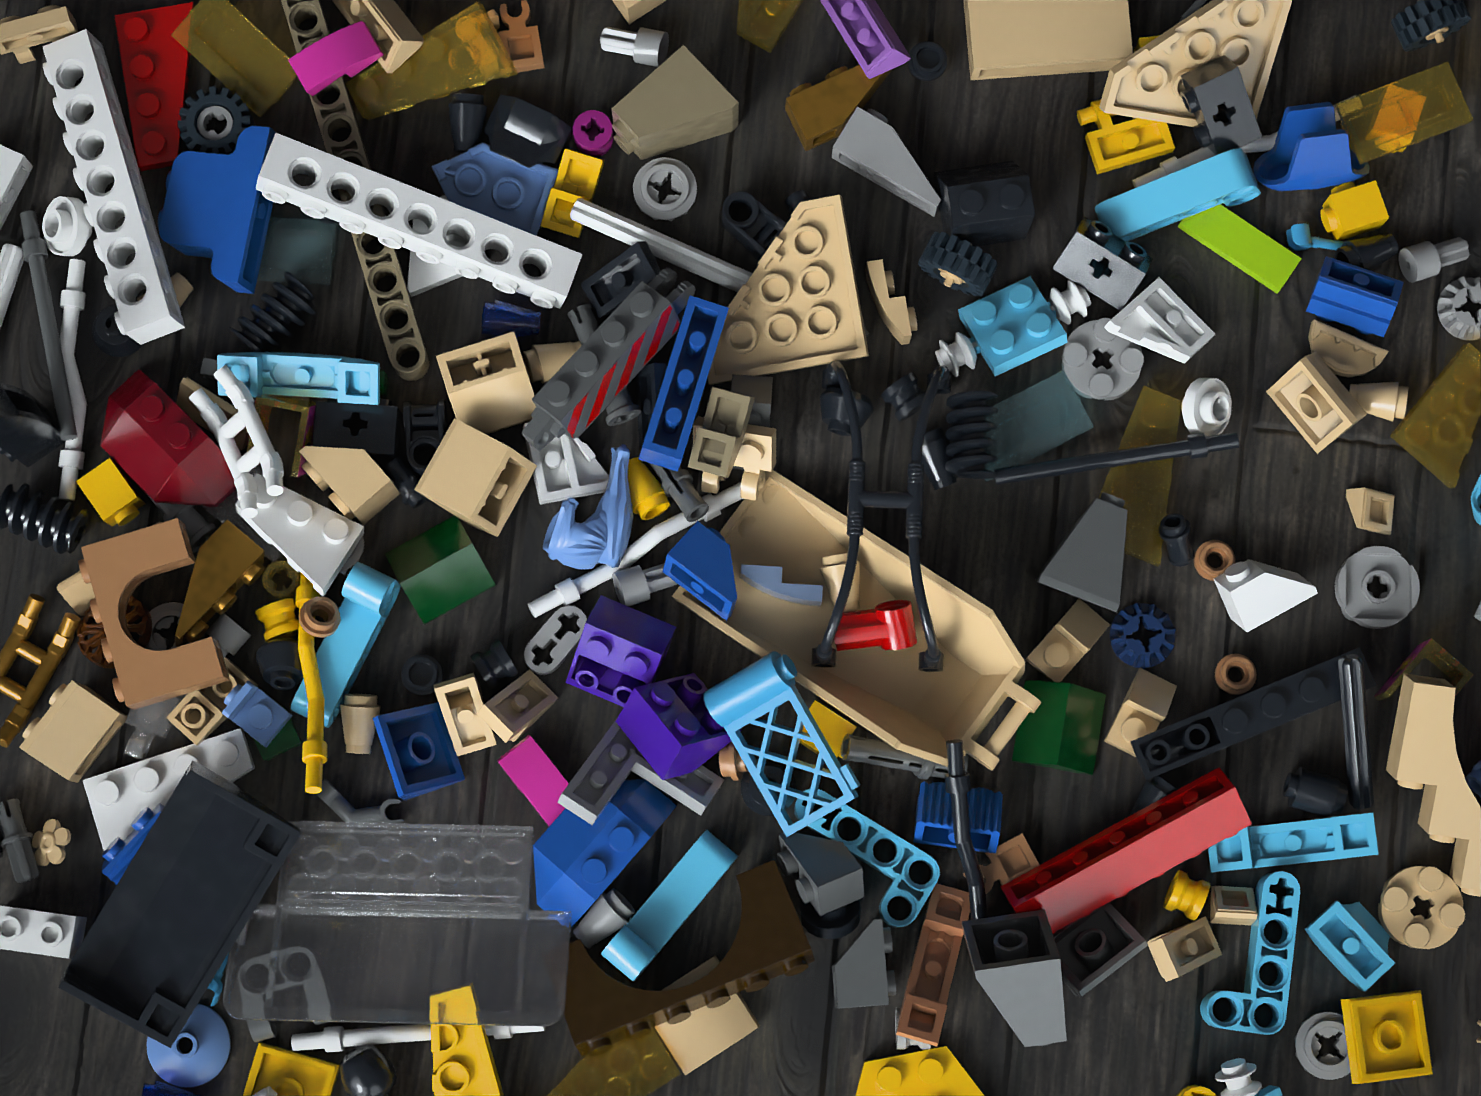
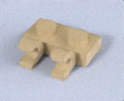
(47, 25)
(755, 455)

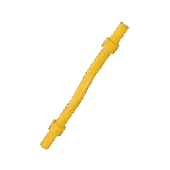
(314, 749)

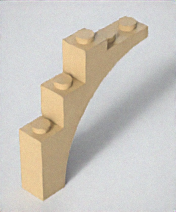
(1426, 754)

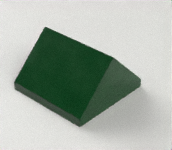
(440, 569)
(1062, 729)

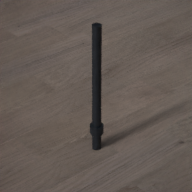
(1195, 447)

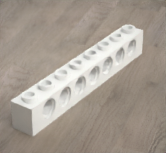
(404, 202)
(158, 310)

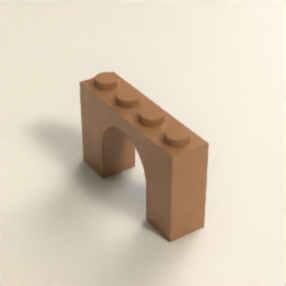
(115, 571)

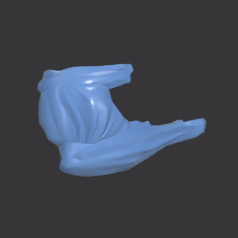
(605, 533)

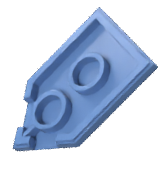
(497, 186)

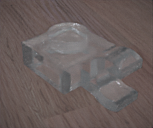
(148, 722)

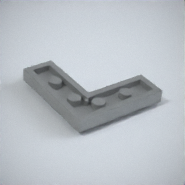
(612, 763)

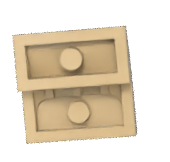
(707, 1029)

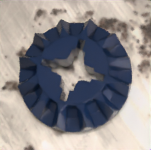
(1131, 650)

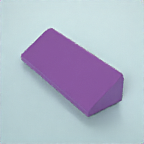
(867, 35)

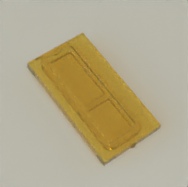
(236, 53)
(1403, 113)

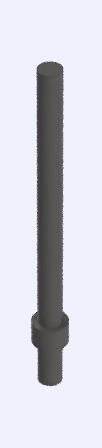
(36, 253)

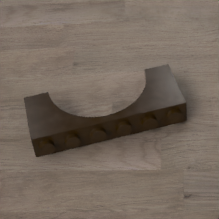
(765, 947)

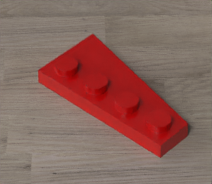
(154, 81)

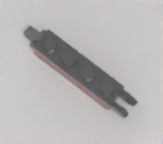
(608, 360)

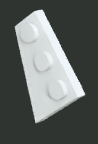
(305, 533)

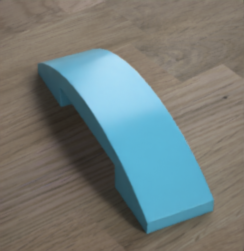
(305, 375)
(1296, 843)

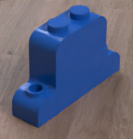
(218, 211)

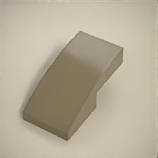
(722, 432)

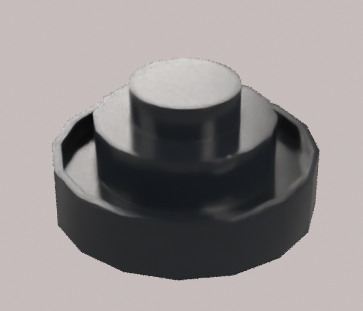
(832, 924)

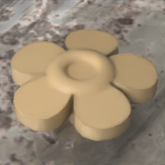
(51, 843)

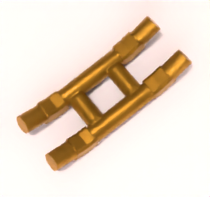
(46, 660)

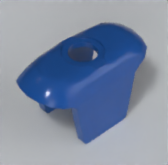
(1309, 152)

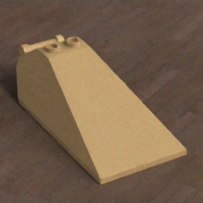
(870, 684)

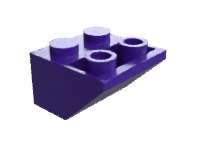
(619, 651)
(672, 725)

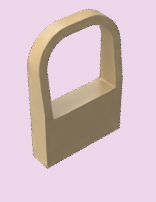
(1045, 36)

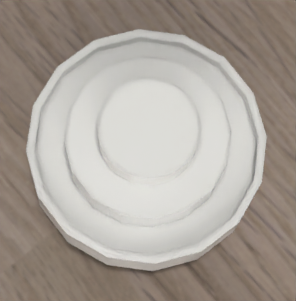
(66, 226)
(1206, 406)

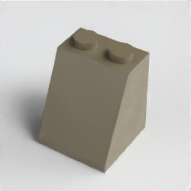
(673, 108)

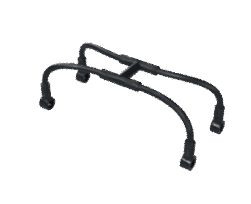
(937, 383)

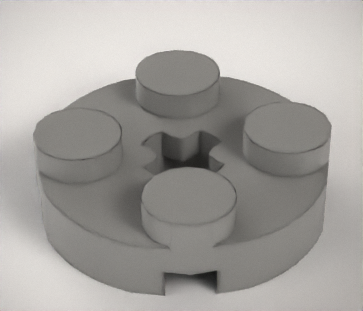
(1101, 383)
(1391, 606)

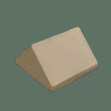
(1316, 402)

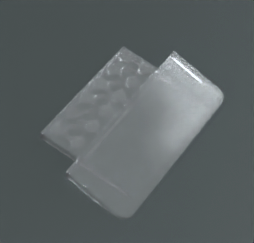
(403, 931)

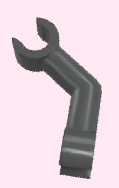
(348, 813)

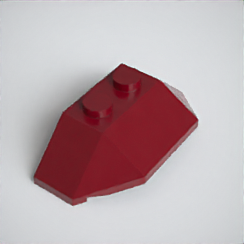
(163, 446)

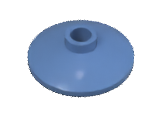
(204, 1061)

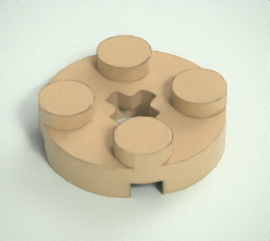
(1444, 914)

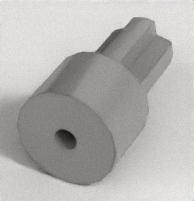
(645, 46)
(1425, 259)
(635, 584)
(229, 634)

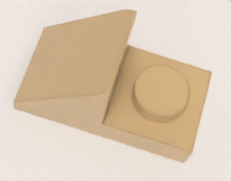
(1068, 642)
(459, 704)
(517, 707)
(1141, 710)
(1184, 948)

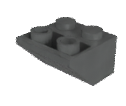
(861, 970)

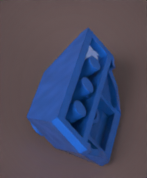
(581, 859)

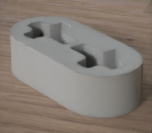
(548, 633)

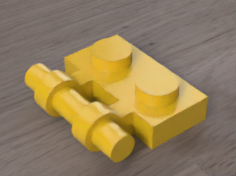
(1125, 142)

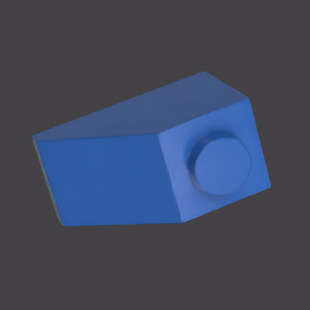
(704, 568)

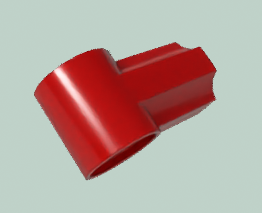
(886, 626)

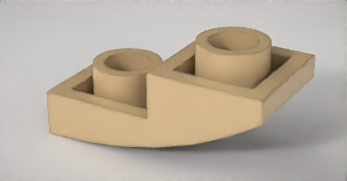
(894, 310)
(202, 710)

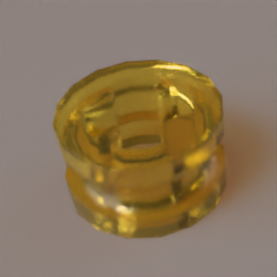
(271, 586)

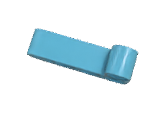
(1179, 195)
(340, 657)
(897, 869)
(669, 906)
(1260, 952)

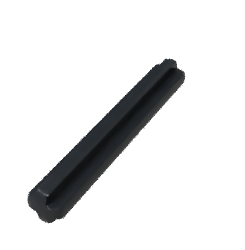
(1356, 731)

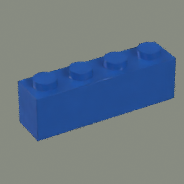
(683, 383)

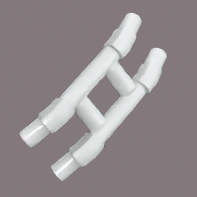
(226, 430)

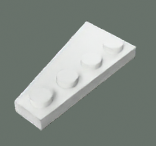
(126, 791)

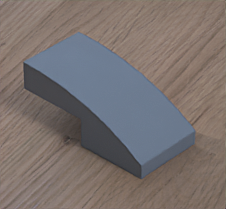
(769, 580)

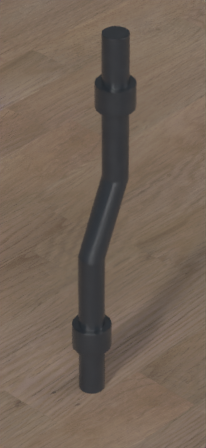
(958, 784)

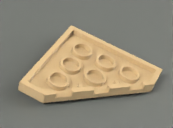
(1150, 79)
(798, 302)

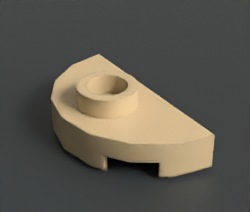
(1343, 352)

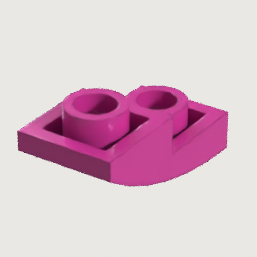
(337, 54)
(535, 777)

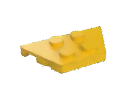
(916, 1074)

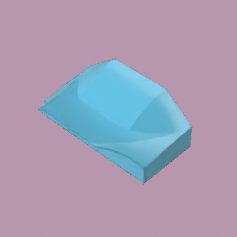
(1352, 942)

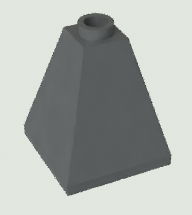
(1091, 555)

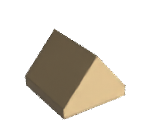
(1232, 905)

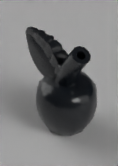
(367, 1072)

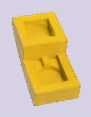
(575, 179)

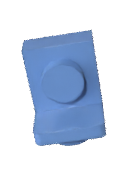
(255, 712)

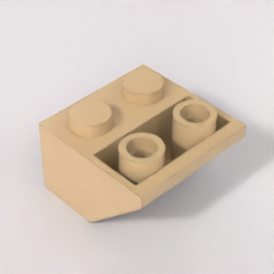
(488, 384)
(475, 477)
(356, 479)
(72, 730)

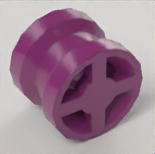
(593, 141)

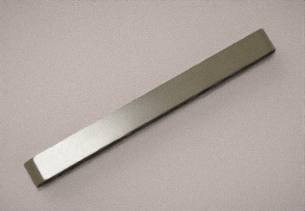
(386, 262)

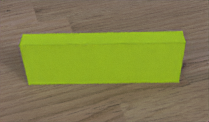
(1242, 245)

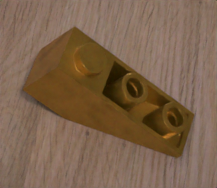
(825, 108)
(219, 571)

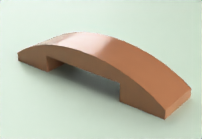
(933, 965)

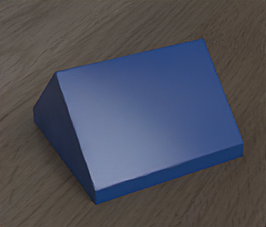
(418, 750)

